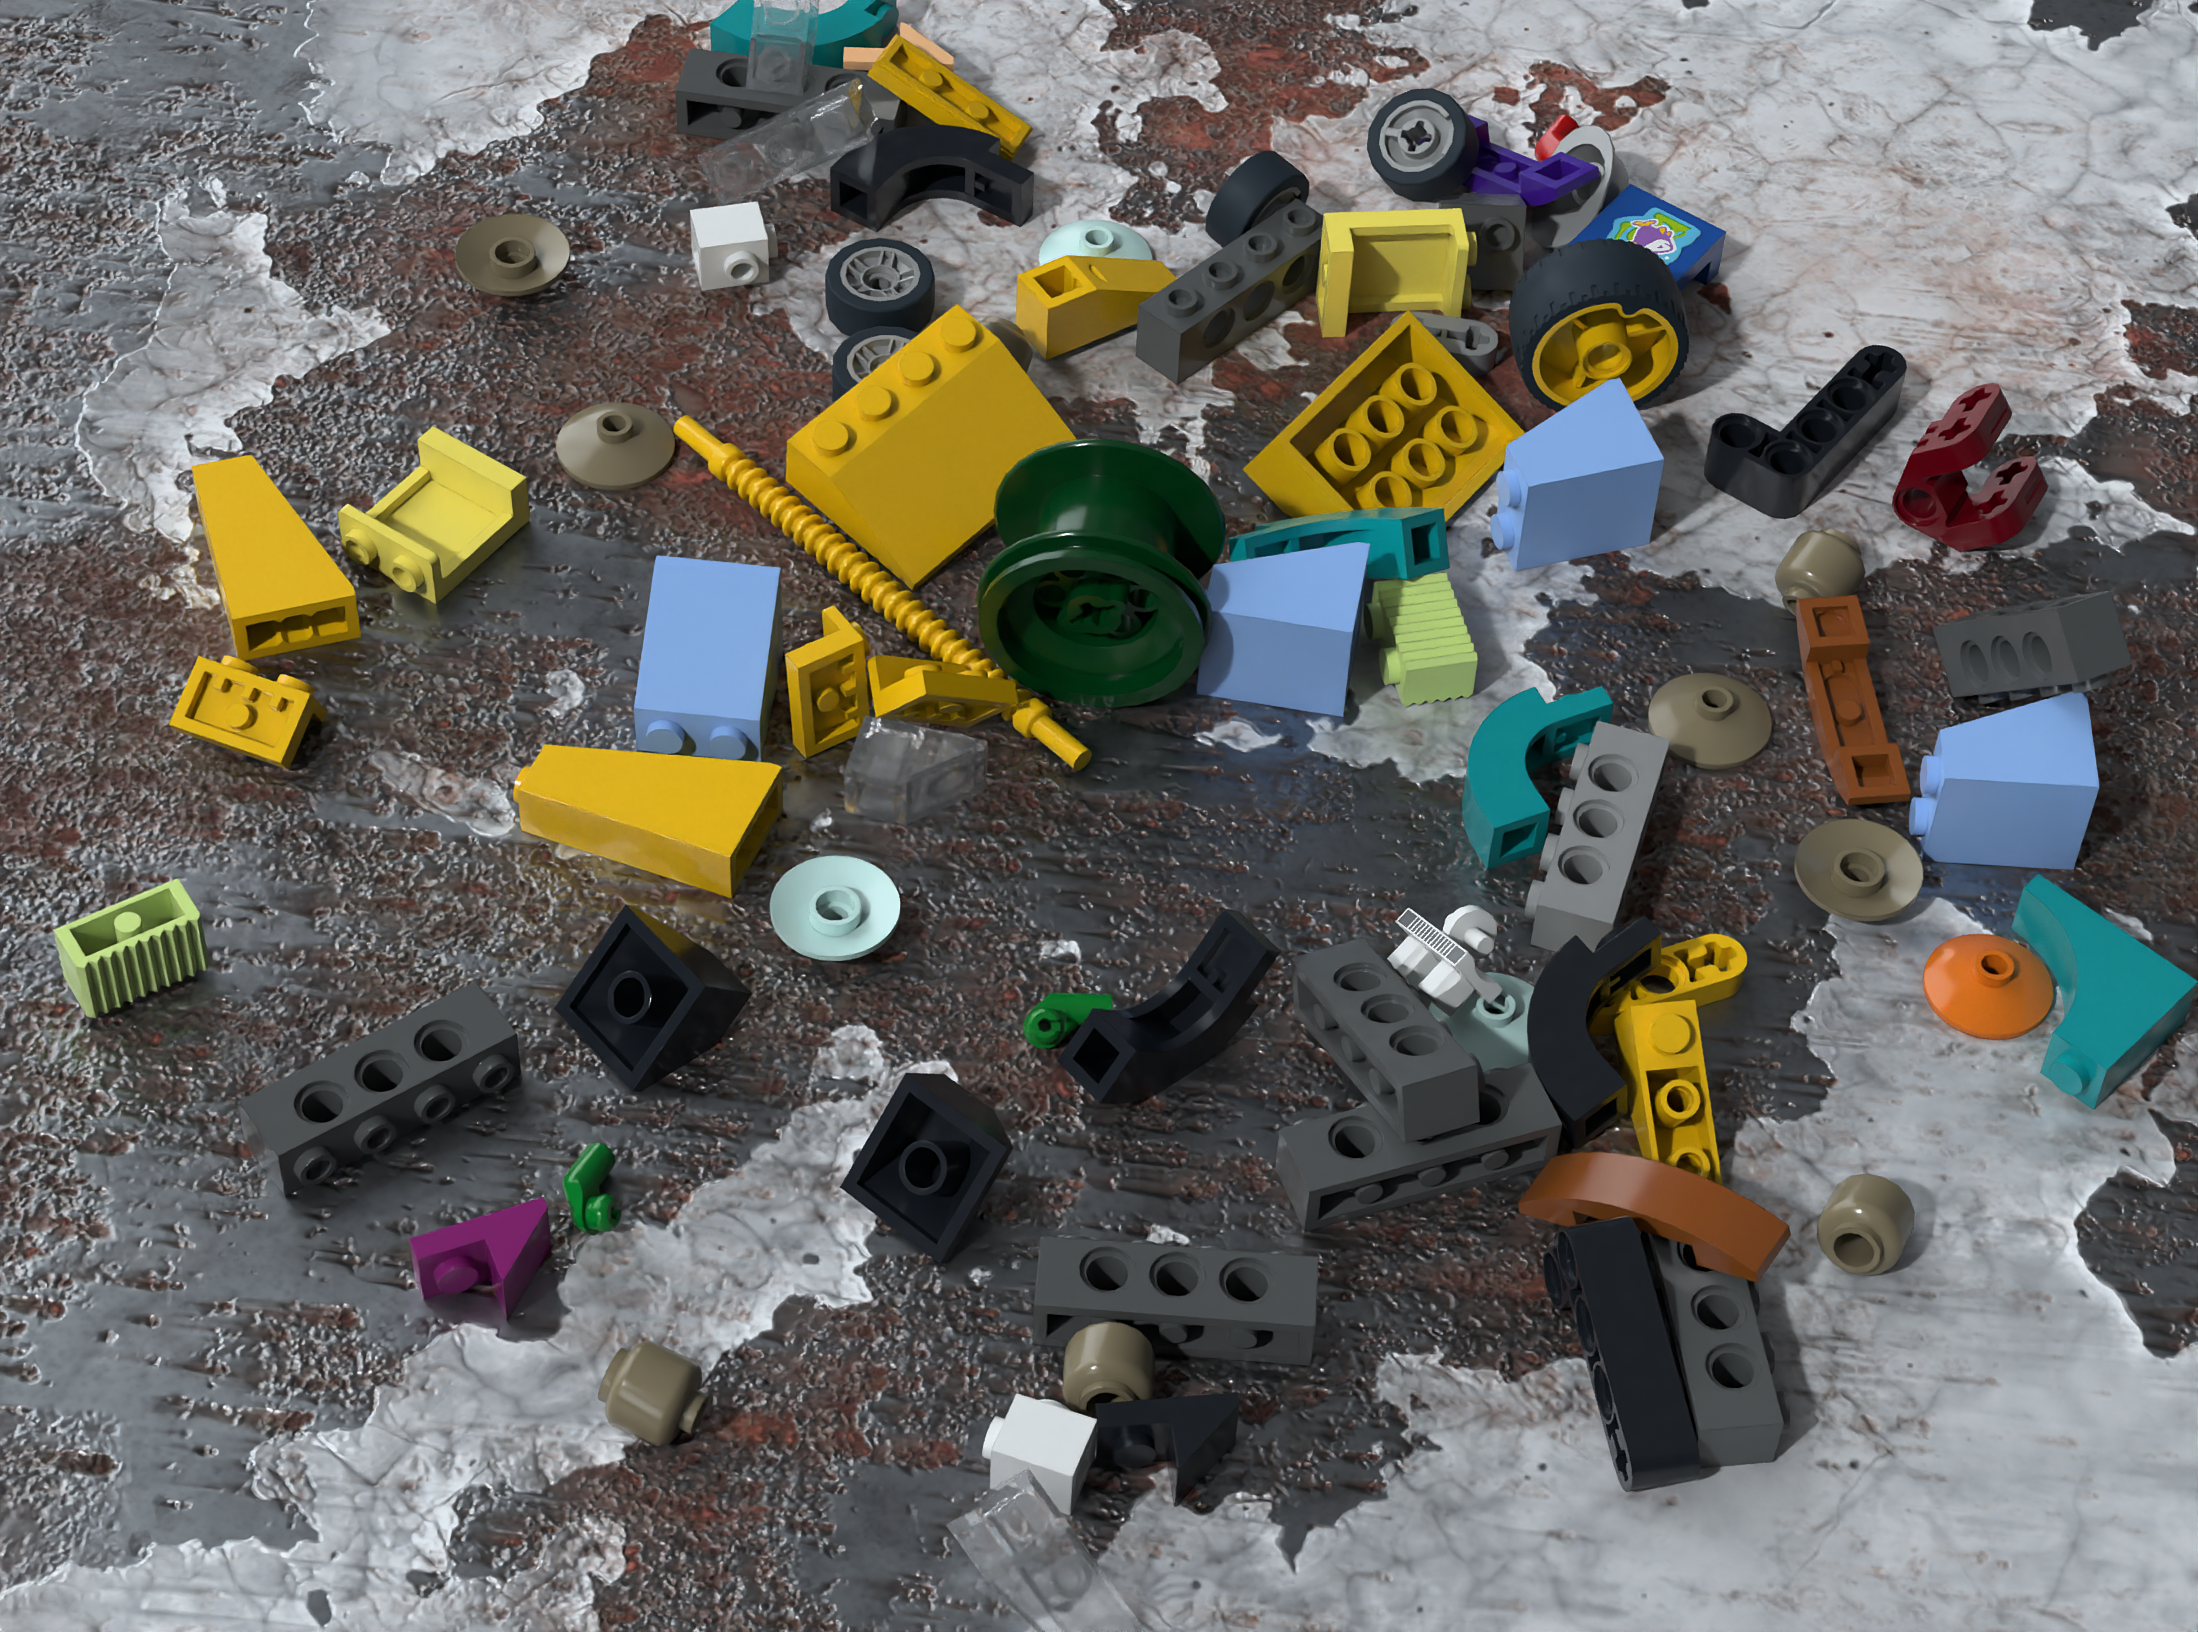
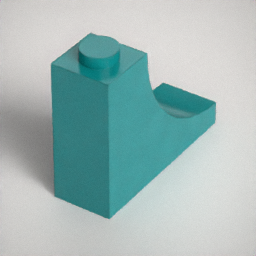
(2113, 990)

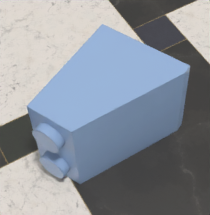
(1579, 483)
(1286, 628)
(709, 659)
(2010, 787)

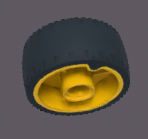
(1598, 317)

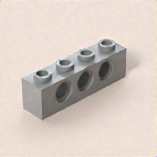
(1599, 839)

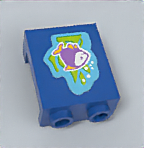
(1681, 239)

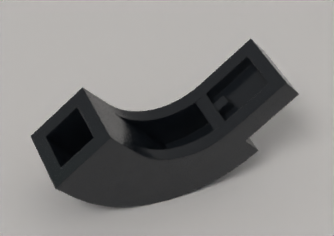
(929, 164)
(1560, 1013)
(1176, 1031)

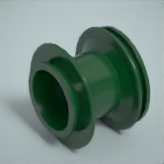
(1100, 573)

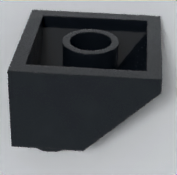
(650, 999)
(929, 1162)

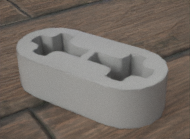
(1460, 333)

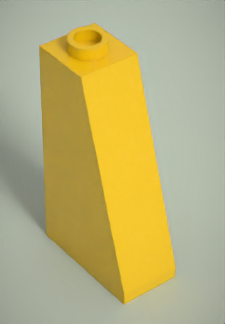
(269, 566)
(654, 811)

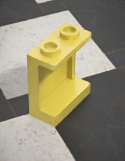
(1393, 264)
(438, 518)

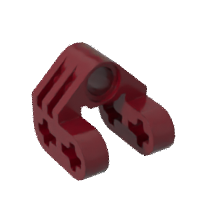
(1934, 488)

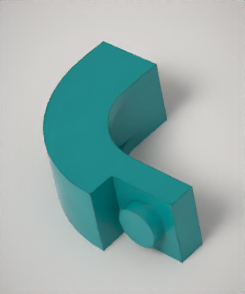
(850, 25)
(1401, 539)
(1499, 802)

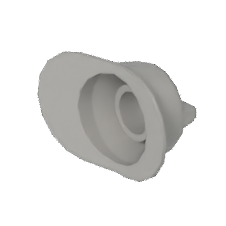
(1565, 217)

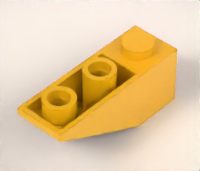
(1083, 299)
(1668, 1085)

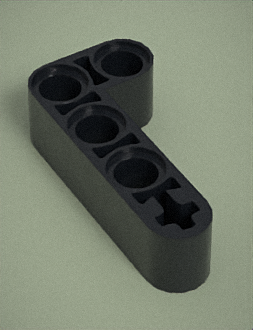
(1791, 467)
(1636, 1384)

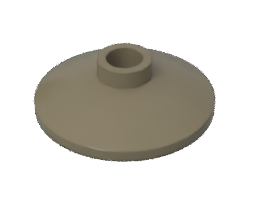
(512, 254)
(615, 446)
(1710, 720)
(1858, 869)

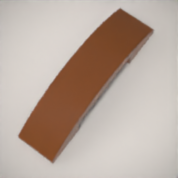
(1845, 702)
(1662, 1200)

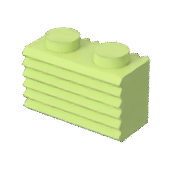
(1421, 639)
(132, 948)

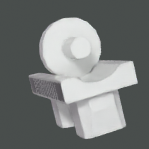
(1445, 960)

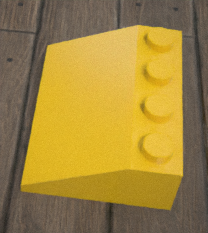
(1389, 434)
(923, 446)

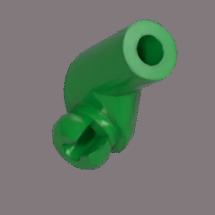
(1060, 1015)
(587, 1207)

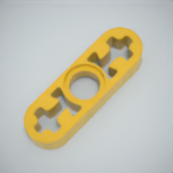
(1678, 965)

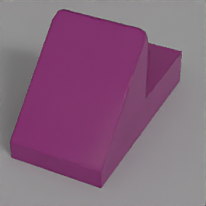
(495, 1246)

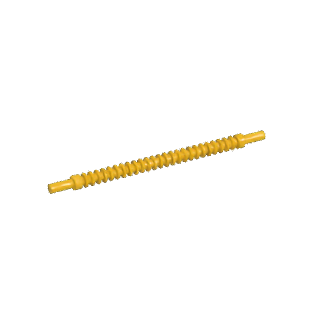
(730, 465)

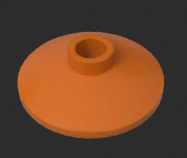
(1987, 986)

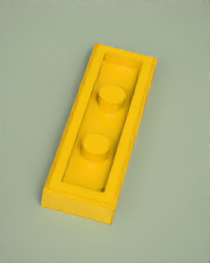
(945, 95)

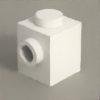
(731, 245)
(1048, 1441)

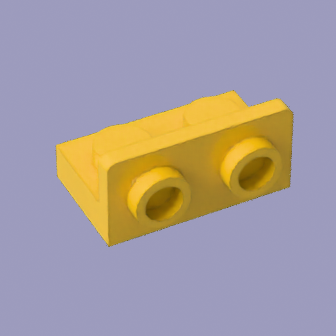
(829, 685)
(936, 691)
(245, 711)

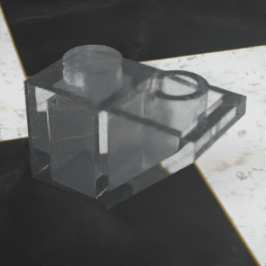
(781, 45)
(911, 770)

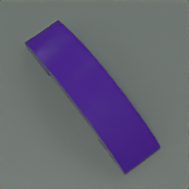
(1508, 172)

